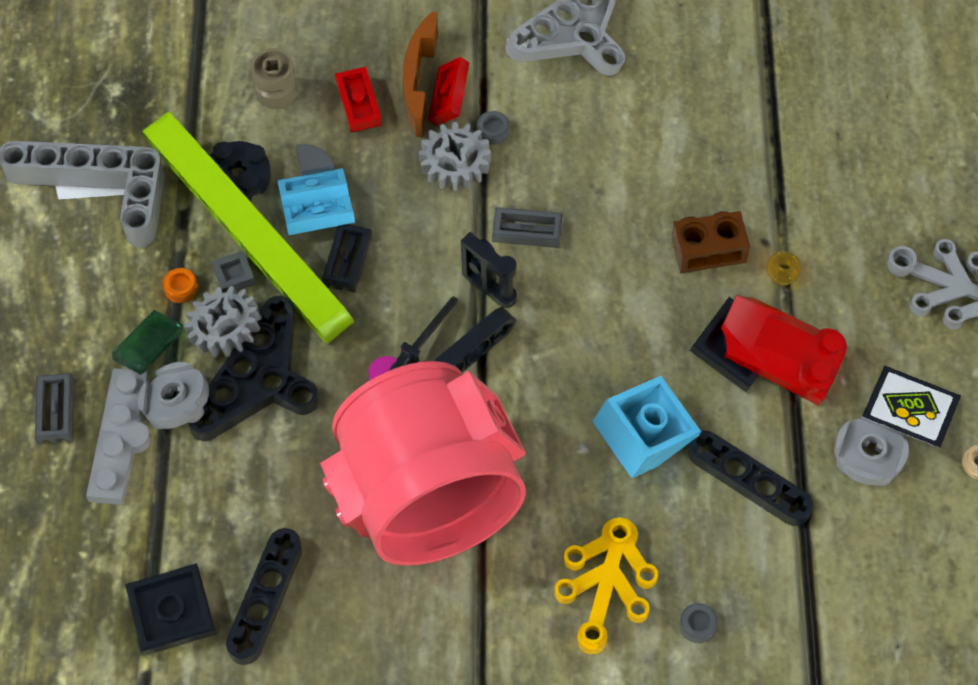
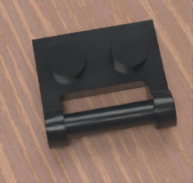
(482, 265)

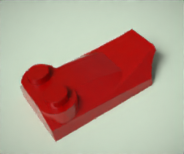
(783, 348)

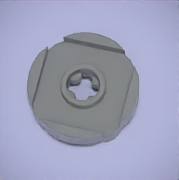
(185, 407)
(865, 468)

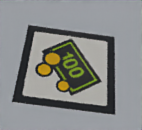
(911, 406)

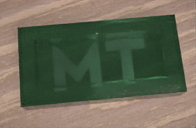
(147, 342)

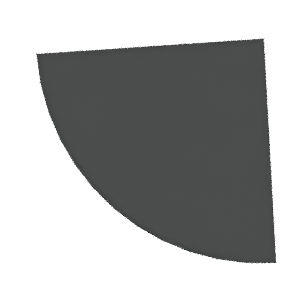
(313, 159)

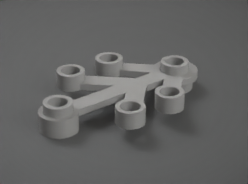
(955, 284)

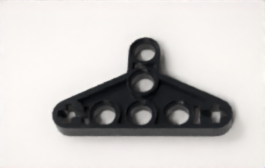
(248, 388)

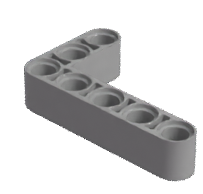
(95, 173)

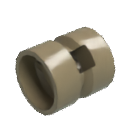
(274, 78)

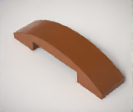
(421, 45)

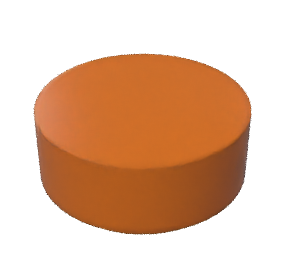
(180, 285)

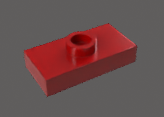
(448, 91)
(358, 99)

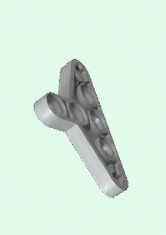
(565, 35)

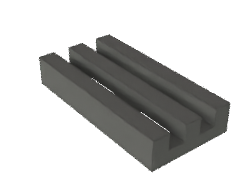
(527, 232)
(54, 433)

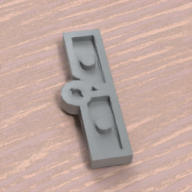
(118, 439)

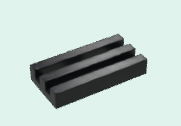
(341, 281)

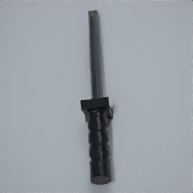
(410, 354)

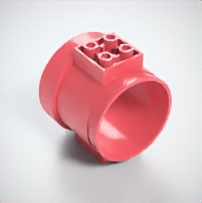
(424, 463)

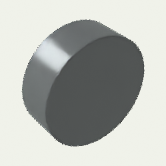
(493, 126)
(698, 623)

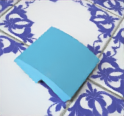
(316, 201)

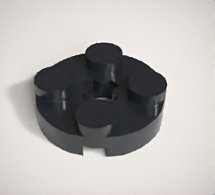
(249, 158)

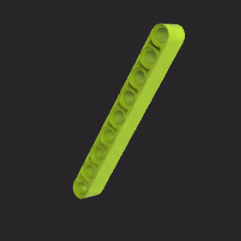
(248, 227)

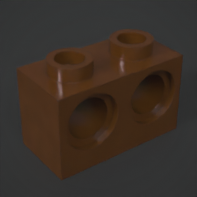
(711, 249)

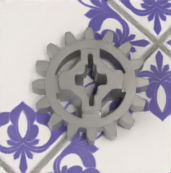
(451, 153)
(223, 321)

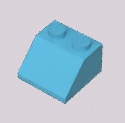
(645, 426)

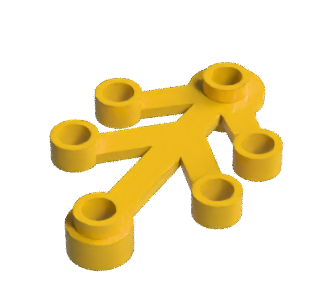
(607, 576)

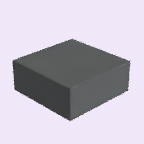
(233, 271)

